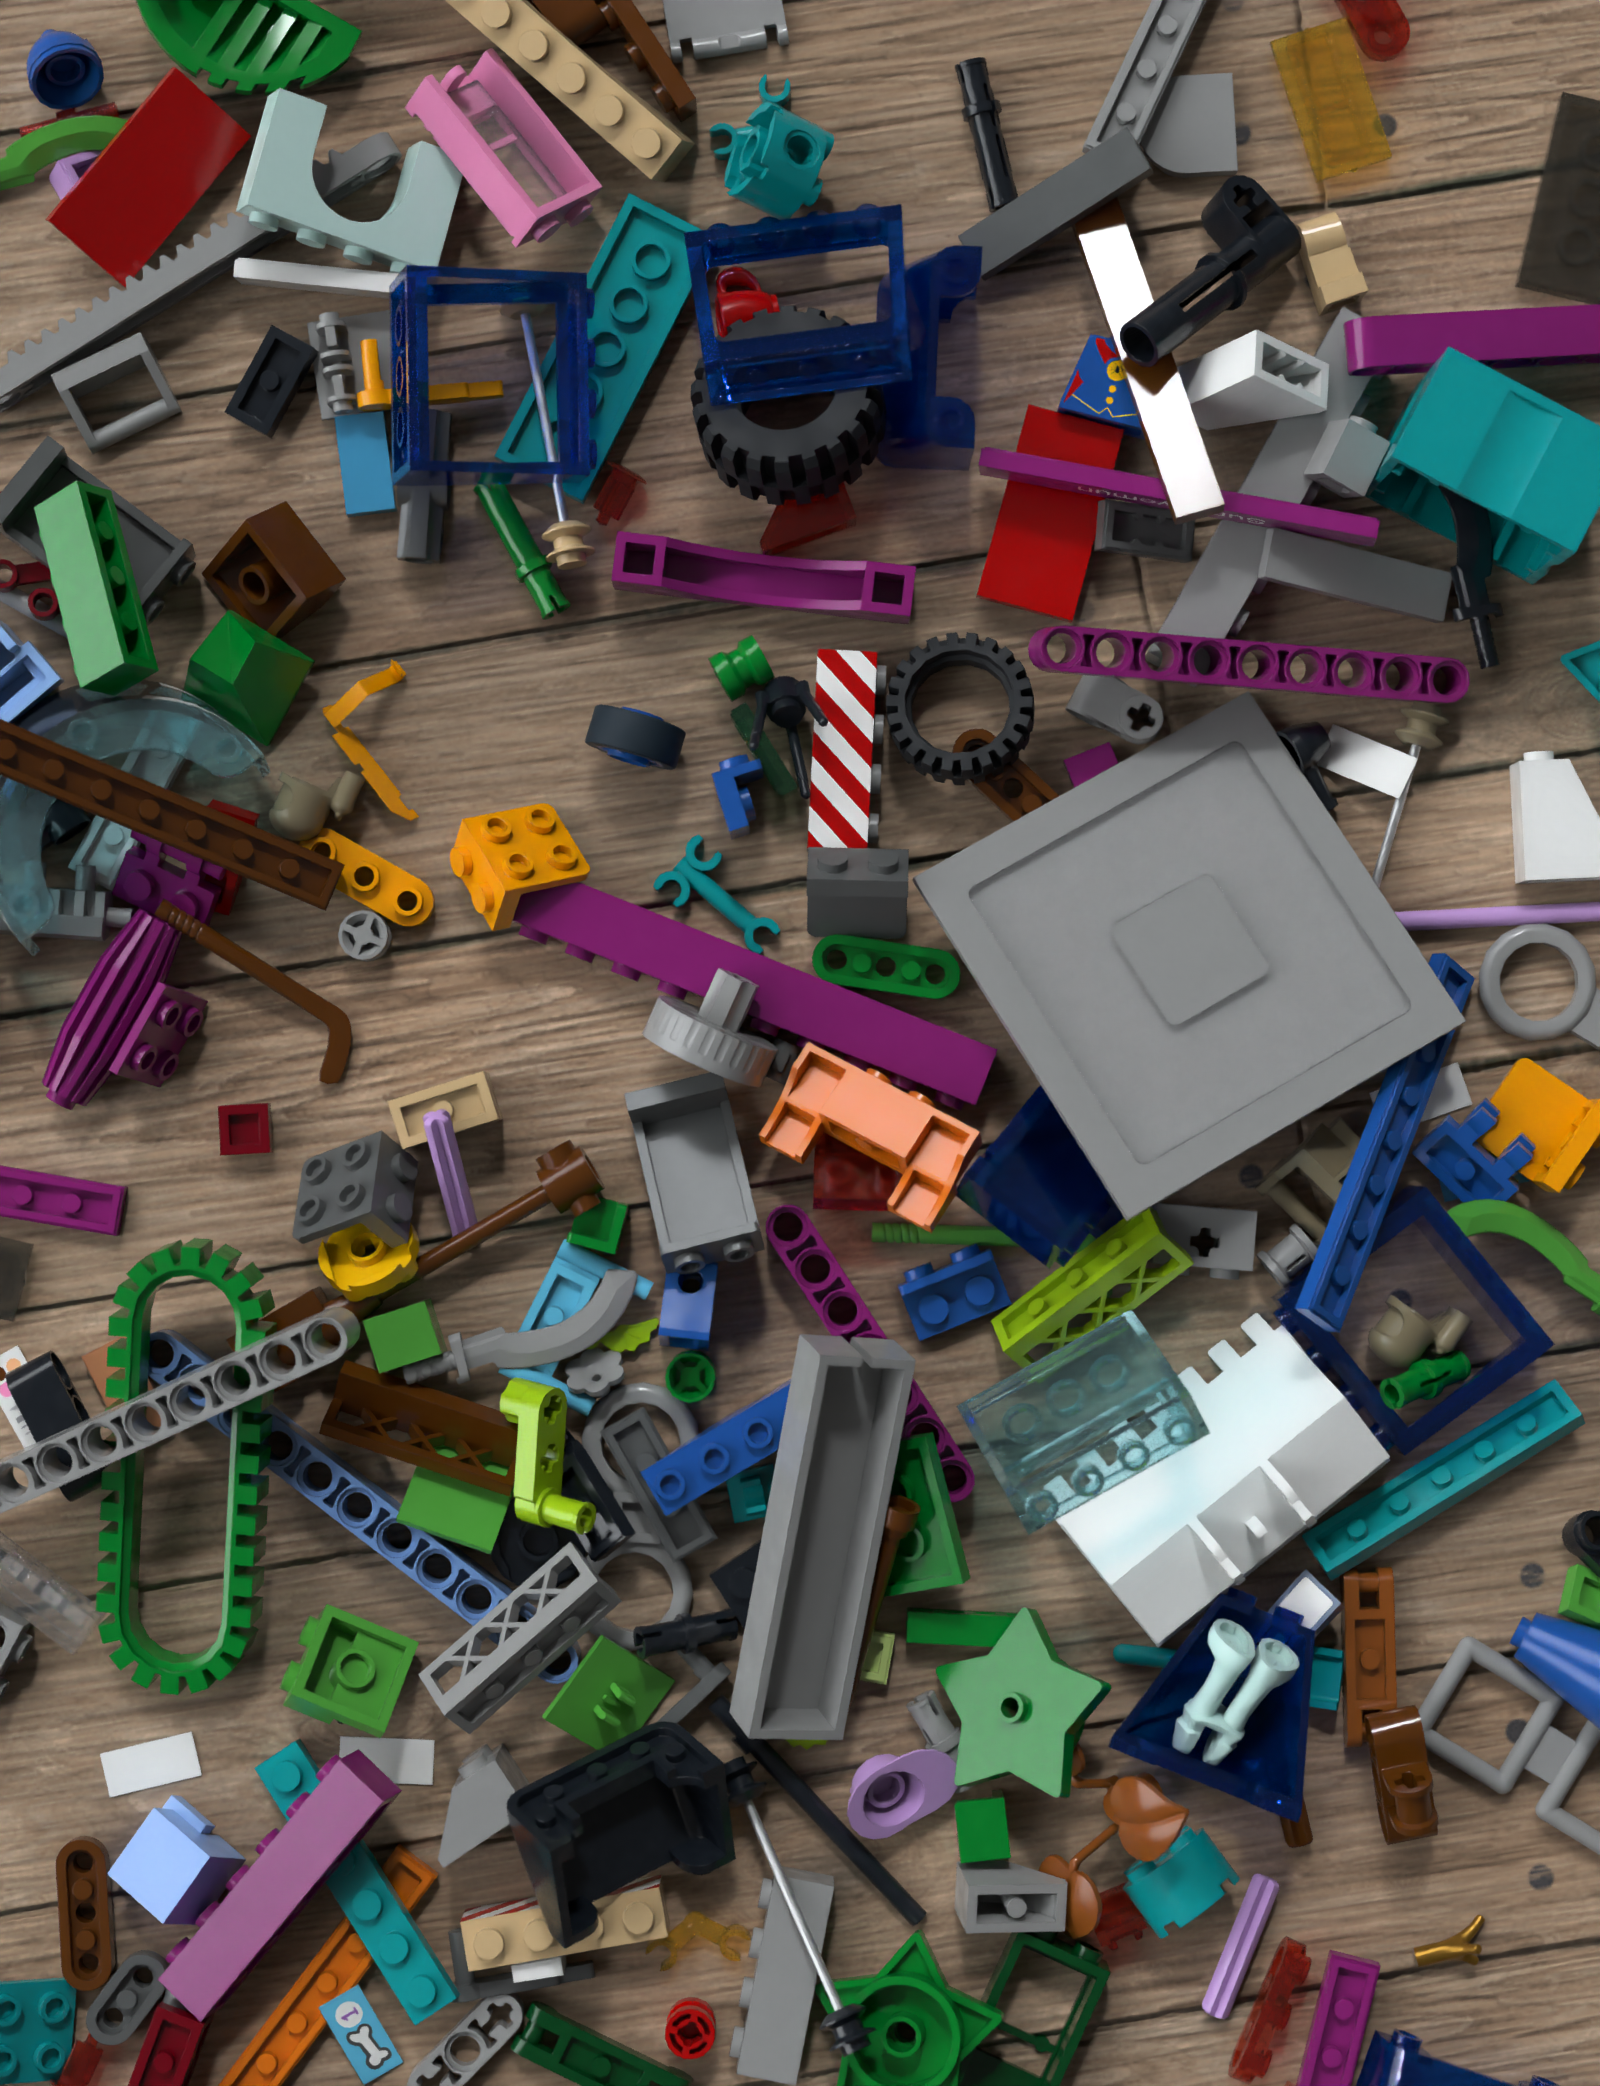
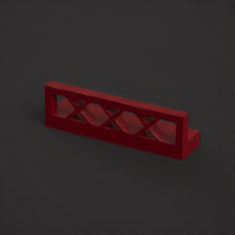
(170, 2048)

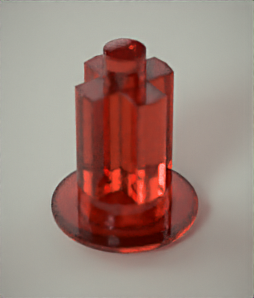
(616, 493)
(80, 2064)

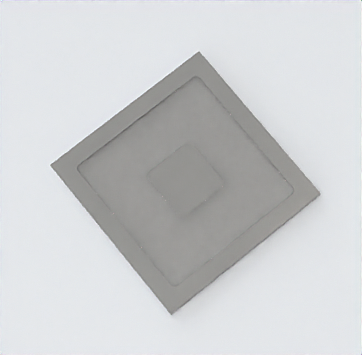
(1188, 954)

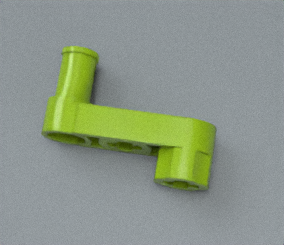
(541, 1423)

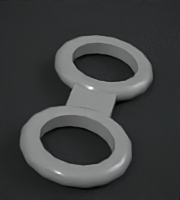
(1581, 1014)
(646, 1539)

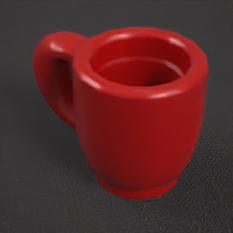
(740, 304)

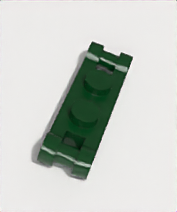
(589, 2055)

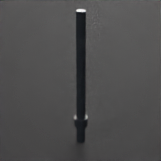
(820, 1814)

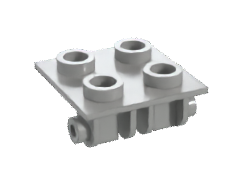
(339, 358)

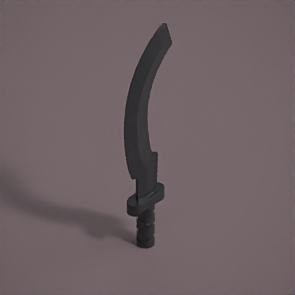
(1469, 573)

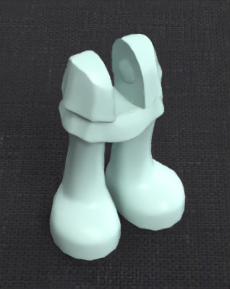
(1233, 1651)

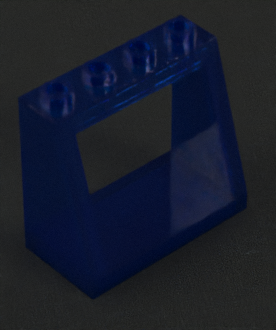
(575, 354)
(1528, 1339)

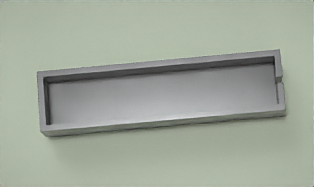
(821, 1537)

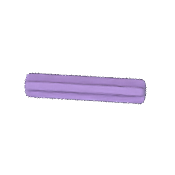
(449, 1170)
(1240, 1946)

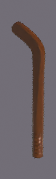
(334, 1018)

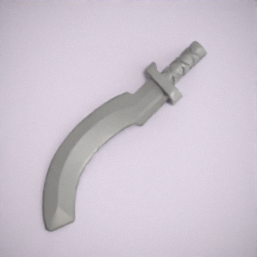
(536, 1346)

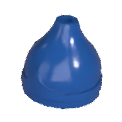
(64, 70)

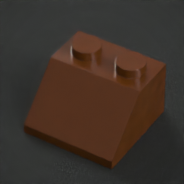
(273, 571)

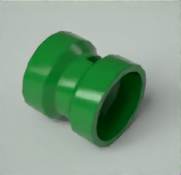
(741, 668)
(685, 1381)

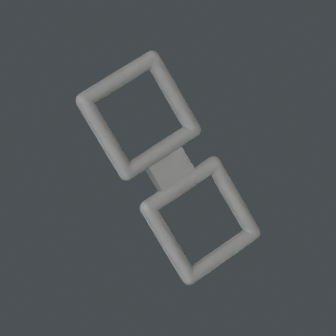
(1538, 1749)

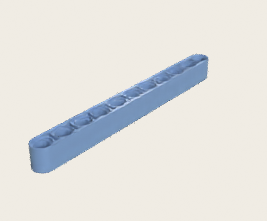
(384, 1507)

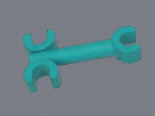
(690, 873)

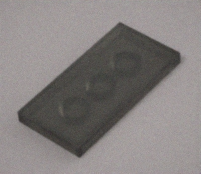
(1564, 226)

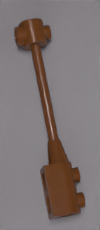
(566, 1181)

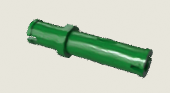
(523, 549)

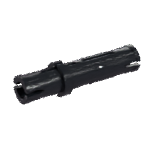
(982, 114)

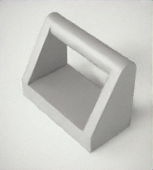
(104, 369)

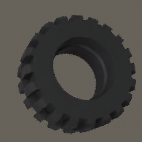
(794, 460)

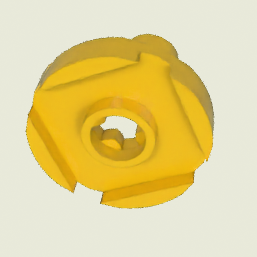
(369, 1275)

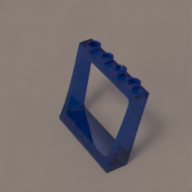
(811, 358)

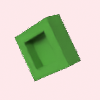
(1581, 1596)

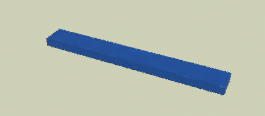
(1377, 1168)

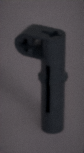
(1253, 244)

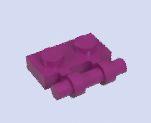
(149, 879)

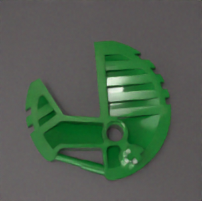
(251, 40)

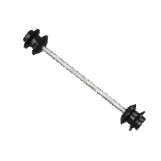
(846, 2020)

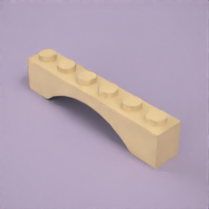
(580, 84)

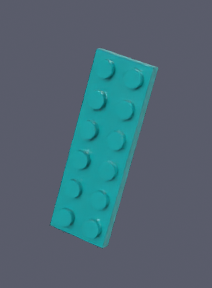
(639, 295)

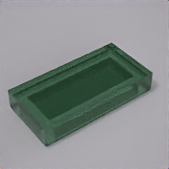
(771, 762)

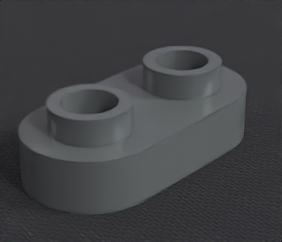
(129, 1996)

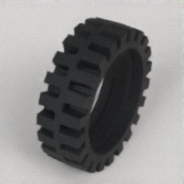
(952, 653)

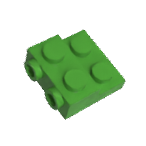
(348, 1671)

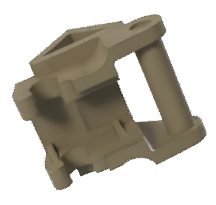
(1325, 1162)

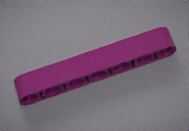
(1489, 336)
(862, 1326)

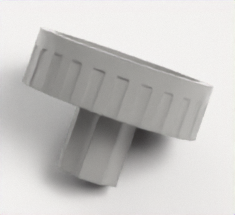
(714, 1032)

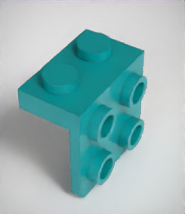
(35, 2029)

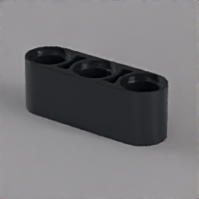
(50, 1406)

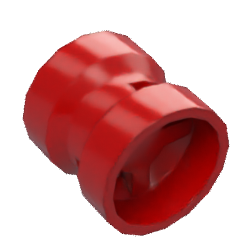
(691, 2017)

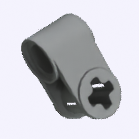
(1107, 702)

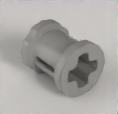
(1288, 1256)

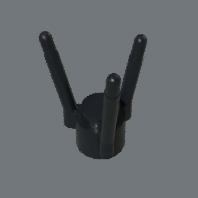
(785, 704)

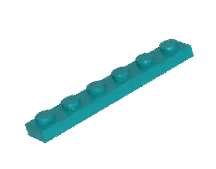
(1443, 1479)
(369, 1900)

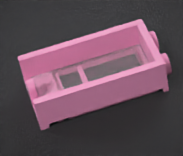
(506, 149)

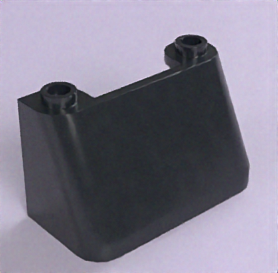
(619, 1818)

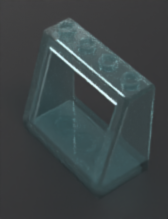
(1073, 1400)

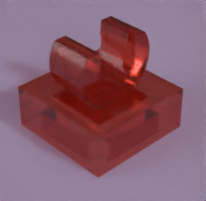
(1118, 1918)

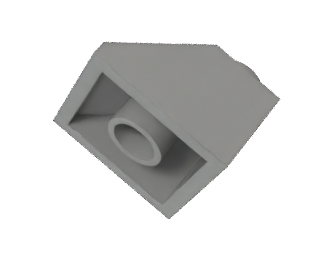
(479, 1800)

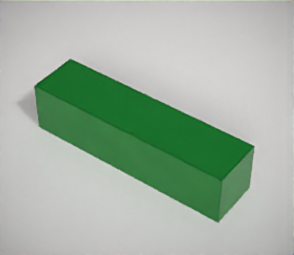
(956, 1626)

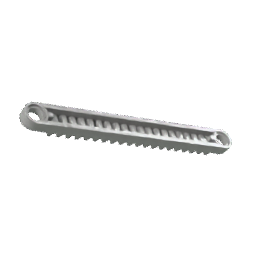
(179, 277)

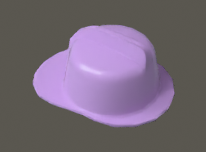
(897, 1791)

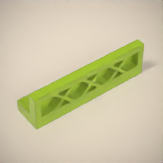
(1083, 1285)

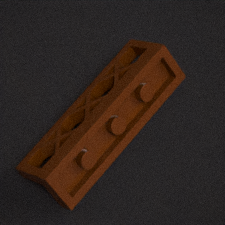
(430, 1420)

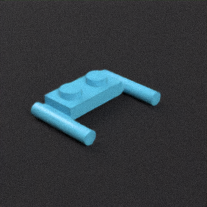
(562, 1294)

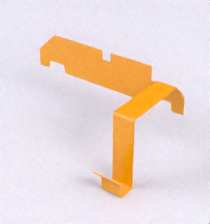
(354, 748)

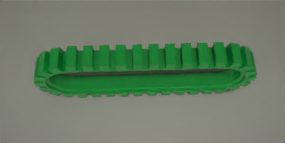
(126, 1475)

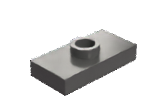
(1142, 532)

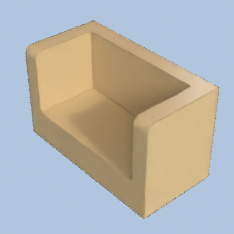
(467, 1099)

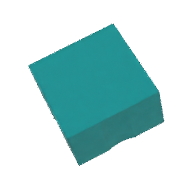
(1500, 449)

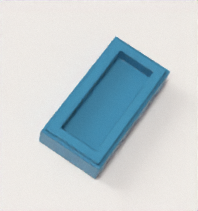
(365, 463)

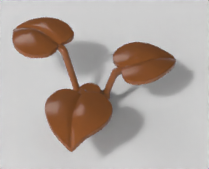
(1146, 1828)

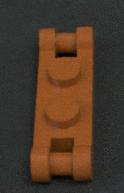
(1367, 1649)

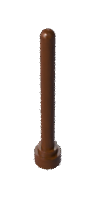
(899, 1520)

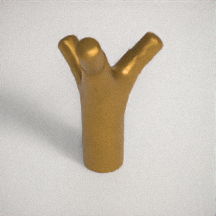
(1453, 1948)

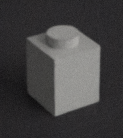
(1347, 457)

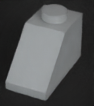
(1008, 1898)

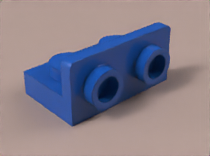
(736, 802)
(953, 1292)

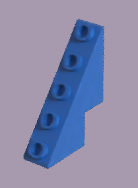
(718, 1452)

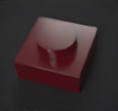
(245, 1129)

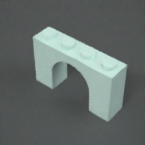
(284, 195)

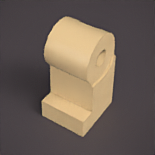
(1330, 264)

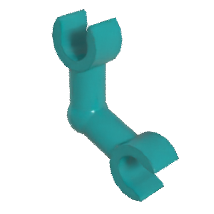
(726, 129)

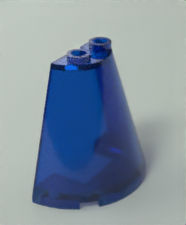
(1271, 1756)

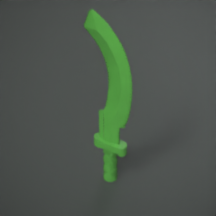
(53, 143)
(1512, 1220)

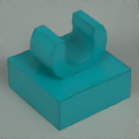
(750, 1492)

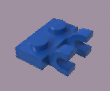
(1465, 1165)

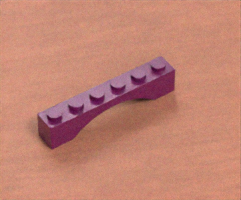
(794, 584)

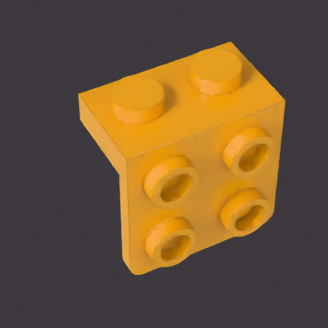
(514, 855)
(1549, 1115)

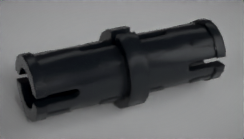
(685, 1633)

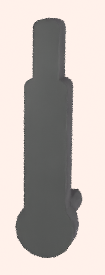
(710, 1679)
(474, 1987)

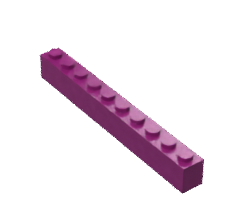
(786, 997)

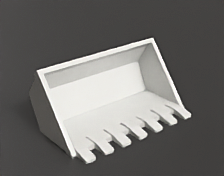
(1218, 1509)

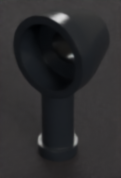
(1307, 746)

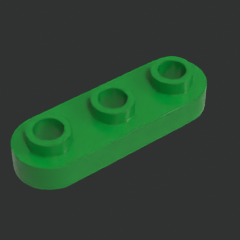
(909, 962)

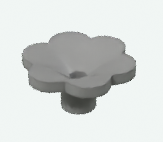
(595, 1372)

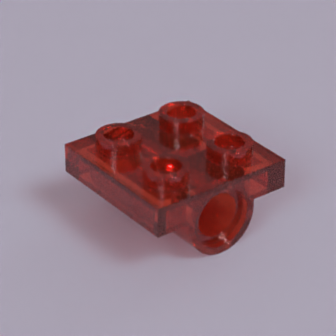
(850, 1178)

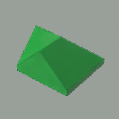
(247, 676)

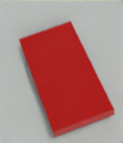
(148, 177)
(1047, 532)

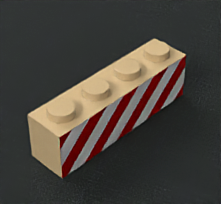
(518, 1932)

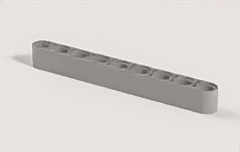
(175, 1406)

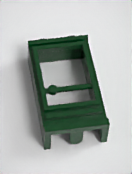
(986, 2069)

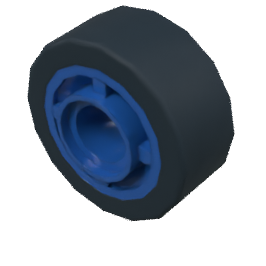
(635, 737)

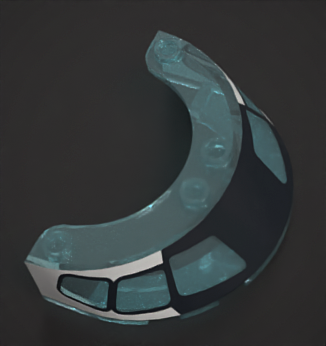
(101, 726)

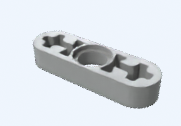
(500, 2031)

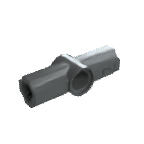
(424, 506)

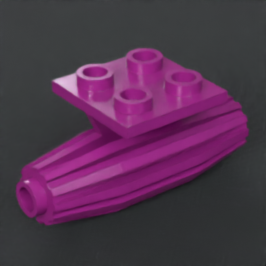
(124, 1017)

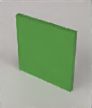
(455, 1507)
(608, 1695)

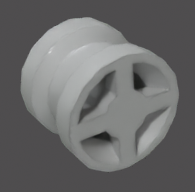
(356, 932)

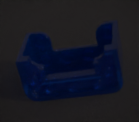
(1037, 1184)

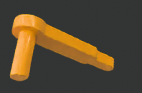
(378, 398)

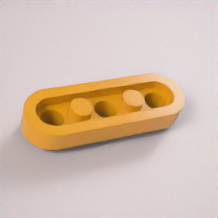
(388, 884)

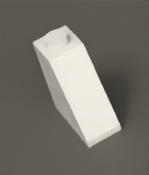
(1254, 382)
(1552, 822)

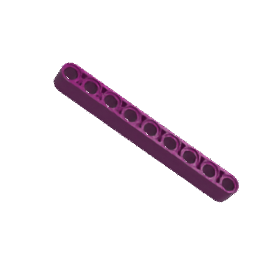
(1273, 664)

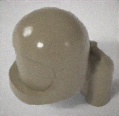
(304, 808)
(1405, 1334)

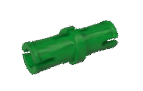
(1425, 1379)

